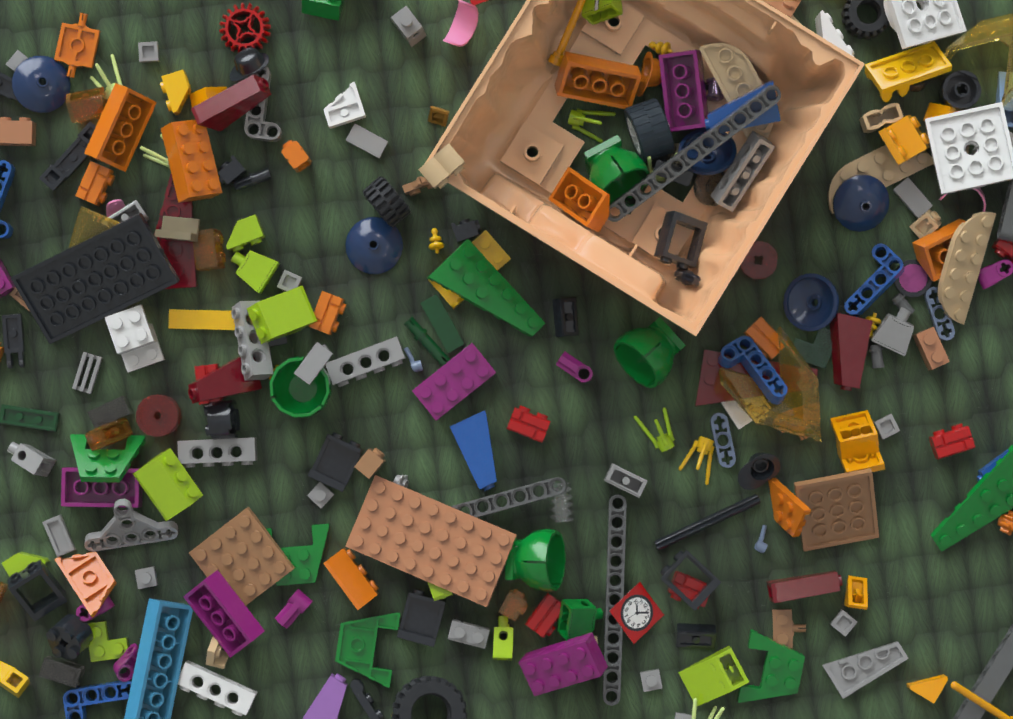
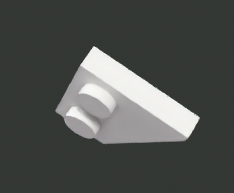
(345, 108)

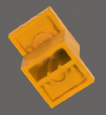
(905, 139)
(857, 442)

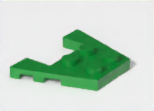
(104, 464)
(305, 558)
(358, 645)
(780, 671)

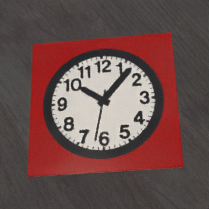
(636, 612)

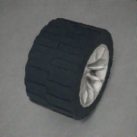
(649, 130)

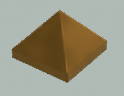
(438, 116)

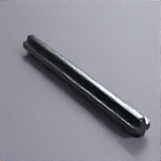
(707, 522)

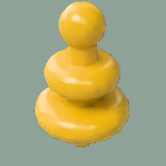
(661, 48)
(436, 244)
(875, 321)

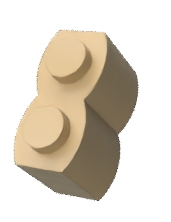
(877, 118)
(442, 166)

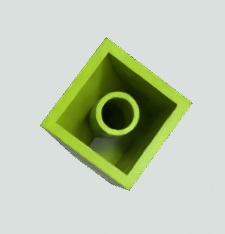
(281, 315)

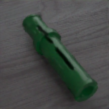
(421, 335)

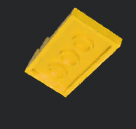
(907, 68)
(493, 253)

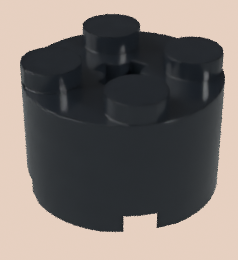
(969, 87)
(222, 419)
(69, 637)

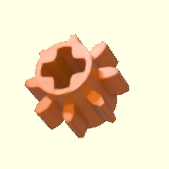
(1006, 522)

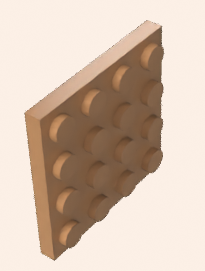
(840, 509)
(243, 556)

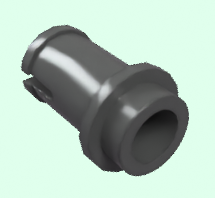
(900, 301)
(876, 356)

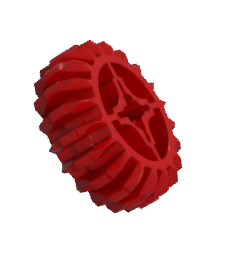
(230, 20)

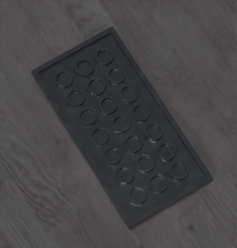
(95, 278)

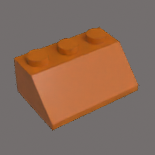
(581, 199)
(933, 248)
(351, 578)

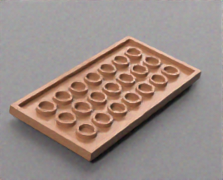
(431, 540)

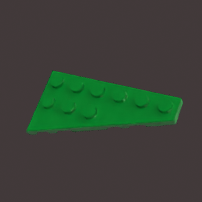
(480, 284)
(983, 504)

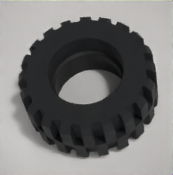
(429, 686)

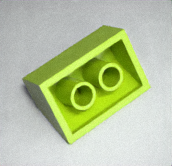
(168, 484)

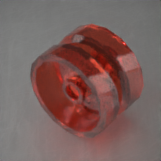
(148, 420)

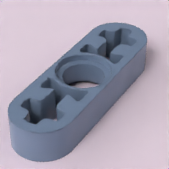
(949, 325)
(720, 455)

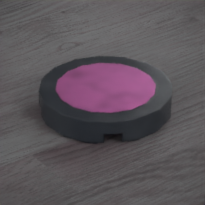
(914, 279)

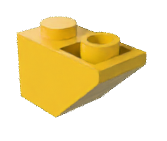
(177, 90)
(12, 679)

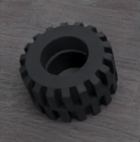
(862, 29)
(386, 201)

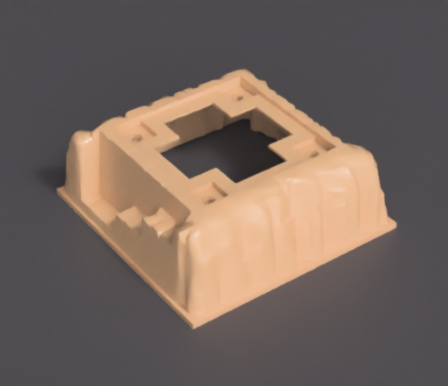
(516, 108)

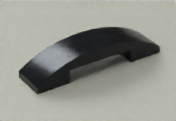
(69, 161)

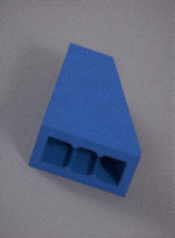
(770, 116)
(476, 448)

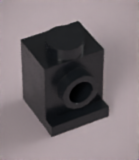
(231, 171)
(466, 230)

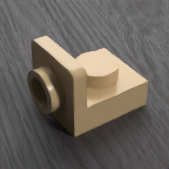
(926, 223)
(215, 655)

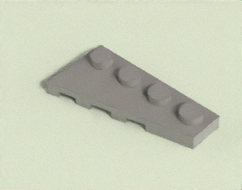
(862, 668)

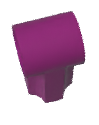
(573, 366)
(296, 604)

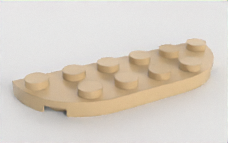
(734, 76)
(881, 166)
(964, 264)

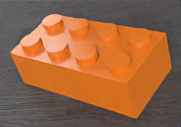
(597, 80)
(120, 127)
(191, 161)

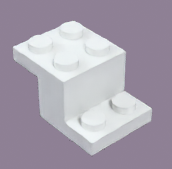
(134, 338)

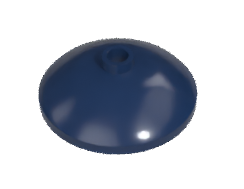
(34, 95)
(714, 162)
(850, 199)
(376, 259)
(800, 302)

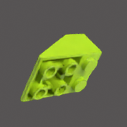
(714, 676)

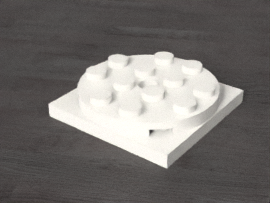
(933, 22)
(981, 127)

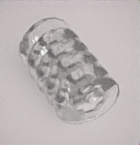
(561, 505)

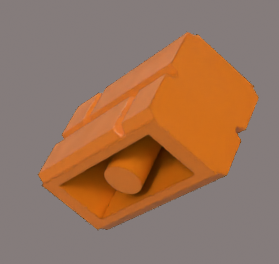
(296, 156)
(95, 183)
(327, 313)
(764, 337)

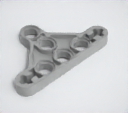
(138, 527)

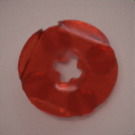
(769, 261)

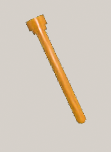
(557, 56)
(979, 701)

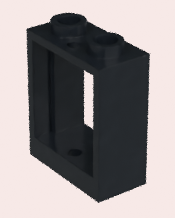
(670, 220)
(703, 593)
(47, 603)

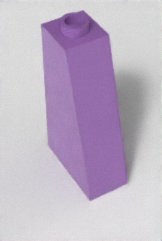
(329, 700)

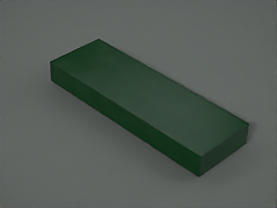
(442, 323)
(29, 418)

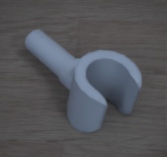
(415, 365)
(760, 546)

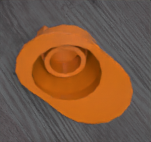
(650, 73)

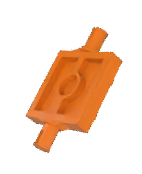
(77, 45)

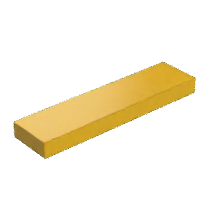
(201, 319)

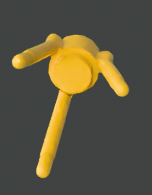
(704, 447)

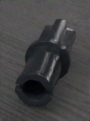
(252, 179)
(687, 277)

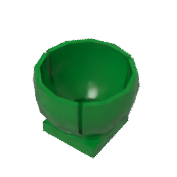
(614, 168)
(648, 352)
(294, 395)
(538, 560)

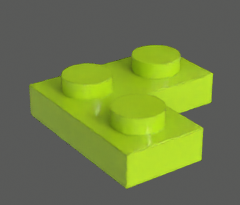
(101, 647)

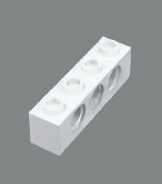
(245, 695)

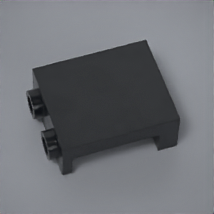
(336, 461)
(421, 618)

